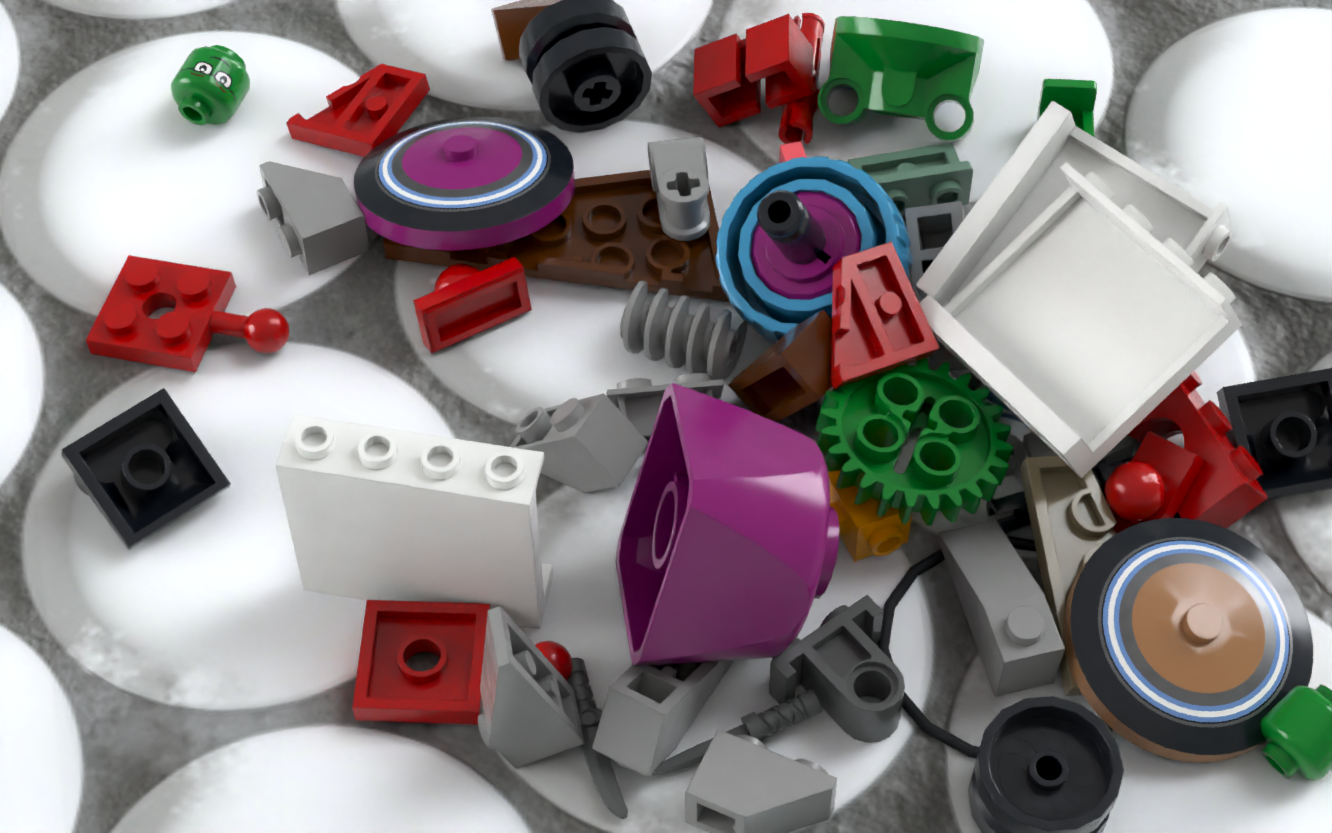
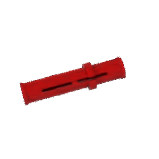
(799, 113)

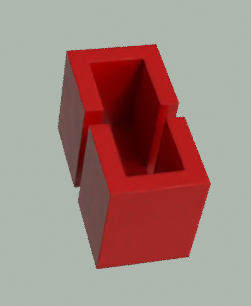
(732, 70)

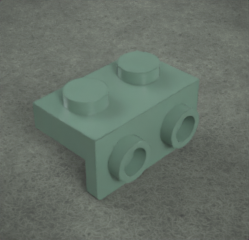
(920, 175)

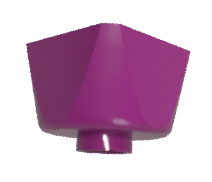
(723, 535)

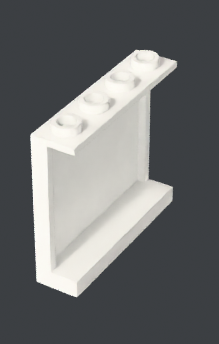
(1034, 181)
(1085, 322)
(413, 517)

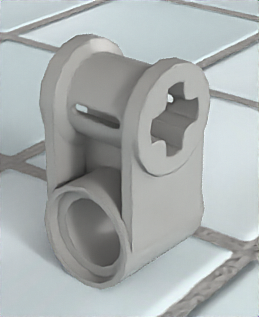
(681, 186)

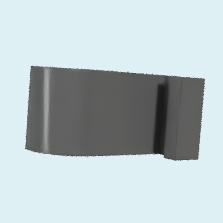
(843, 666)

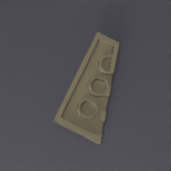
(1067, 527)

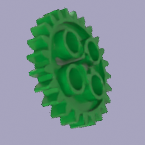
(956, 457)

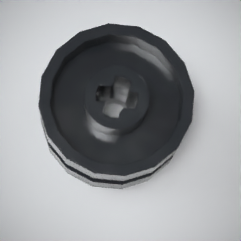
(584, 64)
(1045, 770)

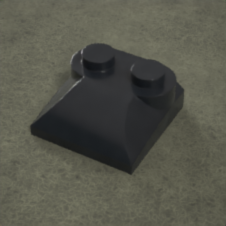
(1284, 429)
(145, 468)

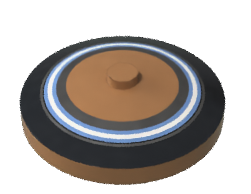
(1185, 638)

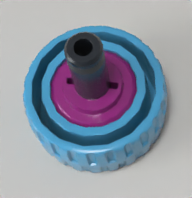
(790, 233)

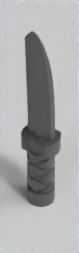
(754, 725)
(598, 764)

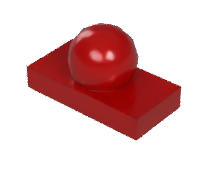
(471, 302)
(1151, 483)

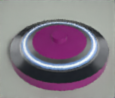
(464, 183)

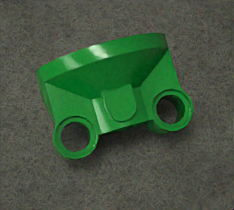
(902, 71)

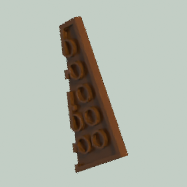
(601, 239)

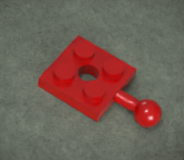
(184, 334)
(447, 692)

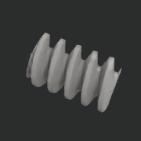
(681, 335)

